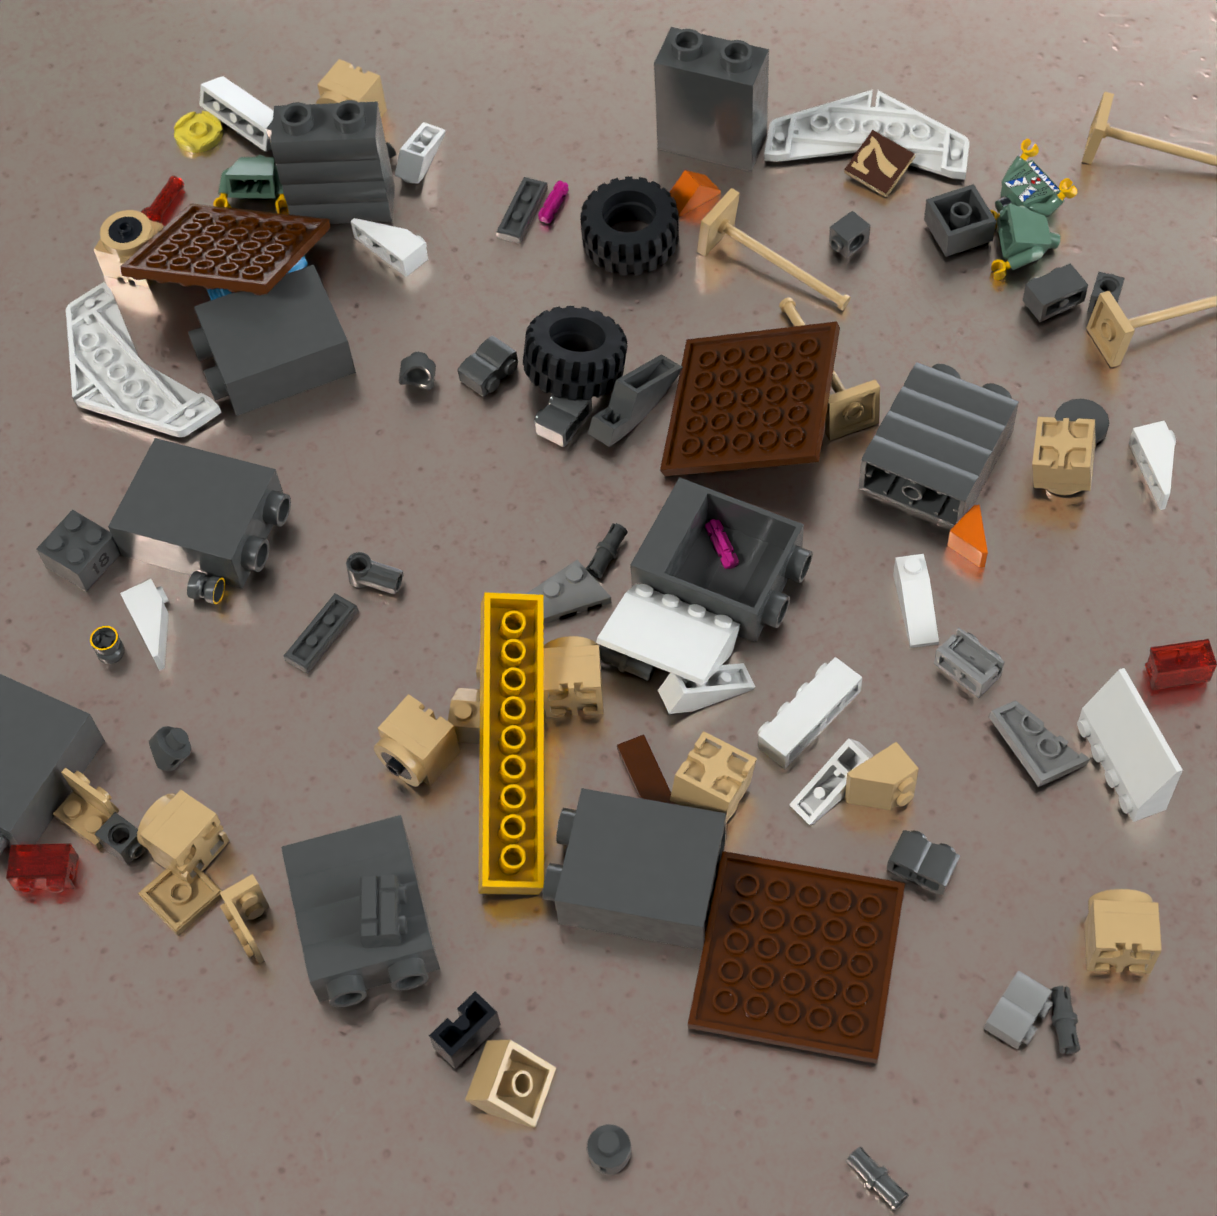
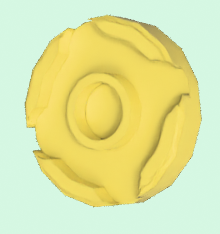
(198, 132)

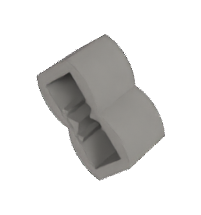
(1018, 1010)

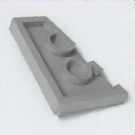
(569, 592)
(1036, 747)

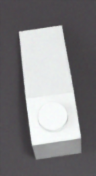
(418, 153)
(392, 244)
(1154, 453)
(916, 600)
(150, 616)
(687, 696)
(829, 784)

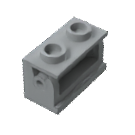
(969, 662)

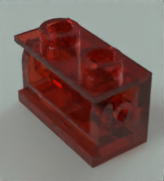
(1180, 664)
(42, 867)

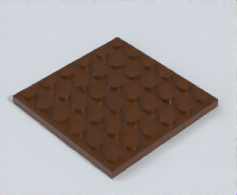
(226, 248)
(751, 400)
(798, 957)

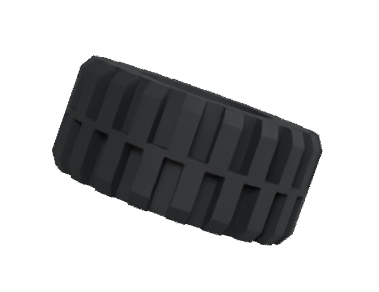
(625, 201)
(574, 352)

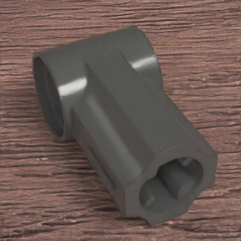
(374, 574)

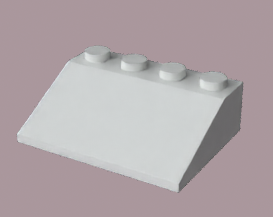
(670, 633)
(1130, 747)

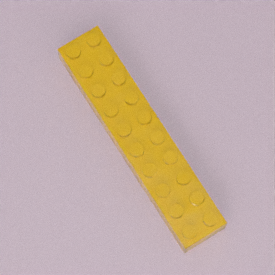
(511, 744)

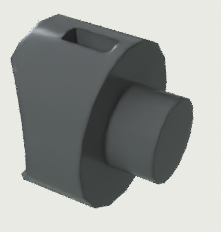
(417, 371)
(169, 747)
(609, 1149)

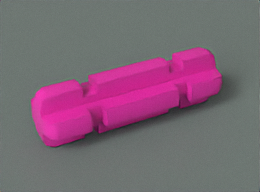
(553, 202)
(721, 544)

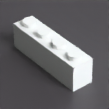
(237, 110)
(809, 712)

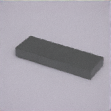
(522, 210)
(321, 633)

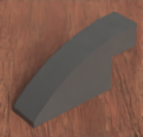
(633, 399)

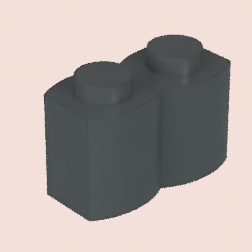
(488, 366)
(562, 419)
(923, 861)

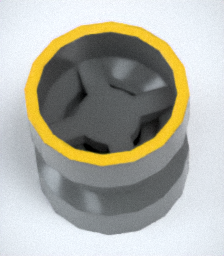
(205, 587)
(107, 644)

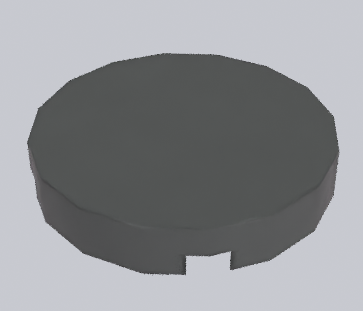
(1085, 409)

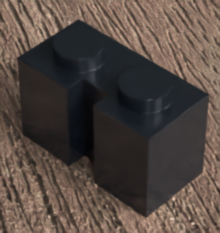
(460, 1038)

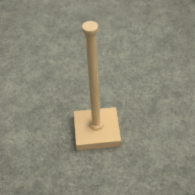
(1100, 129)
(721, 222)
(1114, 331)
(847, 408)

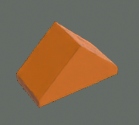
(692, 191)
(969, 537)

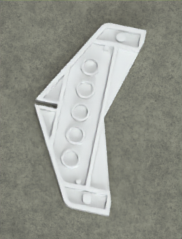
(847, 122)
(113, 378)

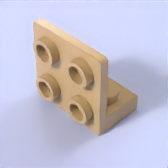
(85, 808)
(242, 903)

